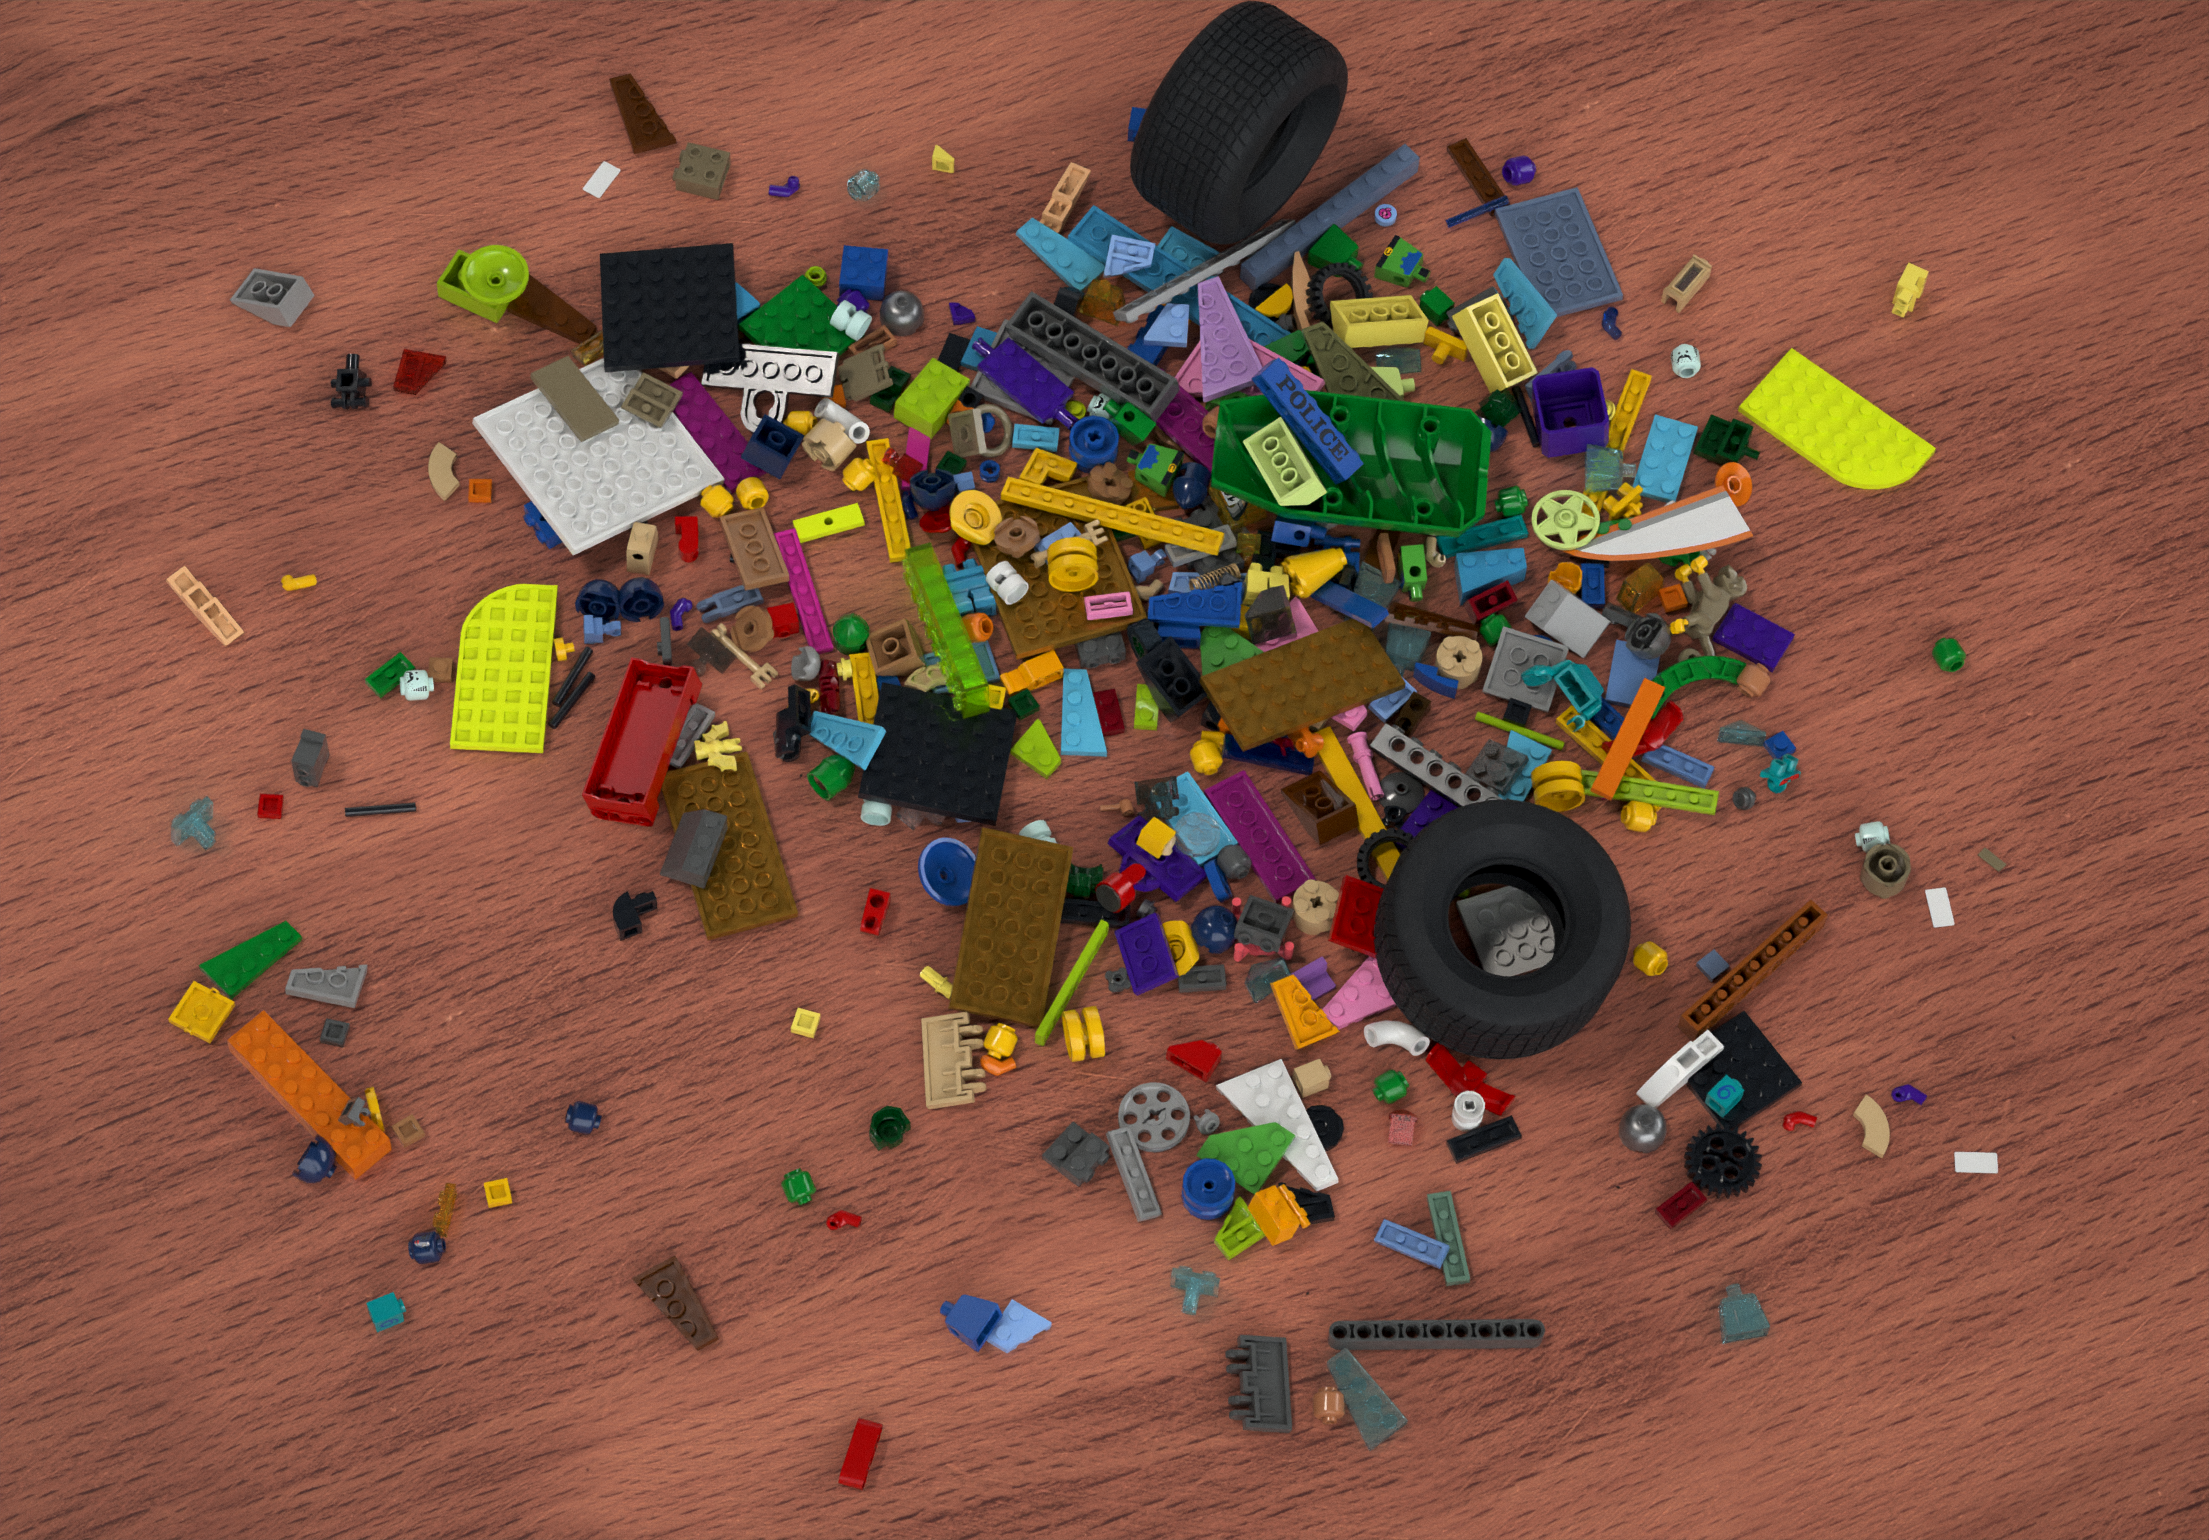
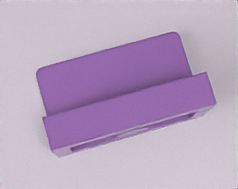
(1315, 978)

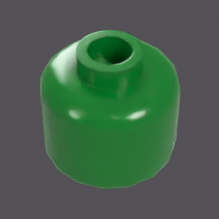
(1511, 501)
(1492, 628)
(1948, 654)
(1390, 1086)
(798, 1186)

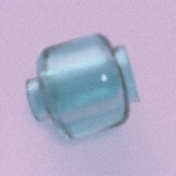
(863, 185)

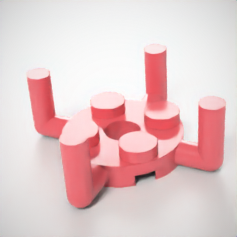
(1242, 950)

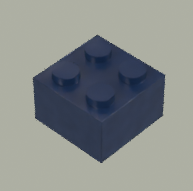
(772, 446)

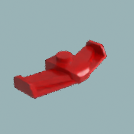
(1657, 730)
(1467, 1078)

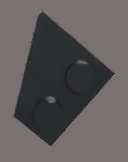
(1317, 1205)

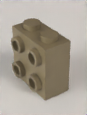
(702, 171)

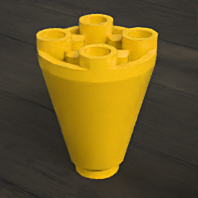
(1312, 570)

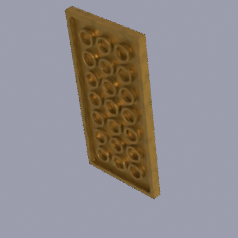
(1302, 683)
(748, 875)
(1011, 927)

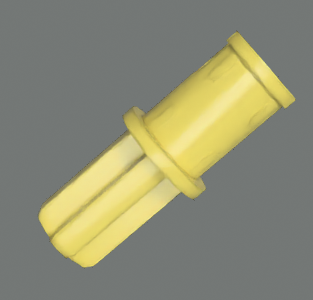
(937, 981)

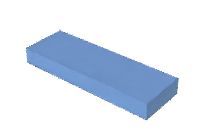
(1679, 765)
(1411, 1243)

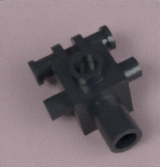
(351, 385)

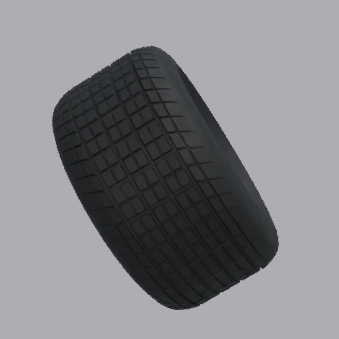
(1238, 122)
(1553, 864)

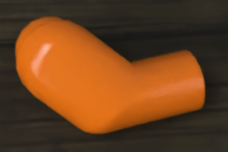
(995, 1066)

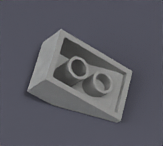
(273, 296)
(1567, 618)

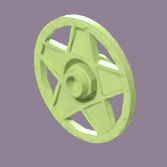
(1565, 519)

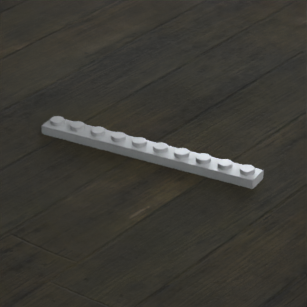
(1211, 267)

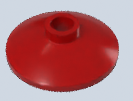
(936, 521)

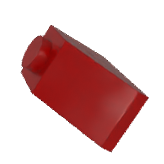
(1196, 1058)

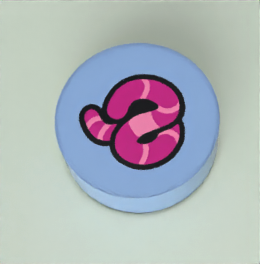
(1385, 215)

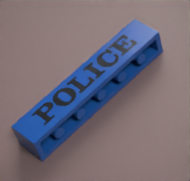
(1307, 420)

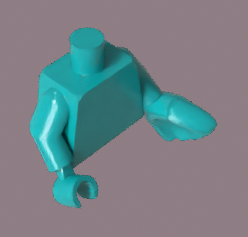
(1577, 684)

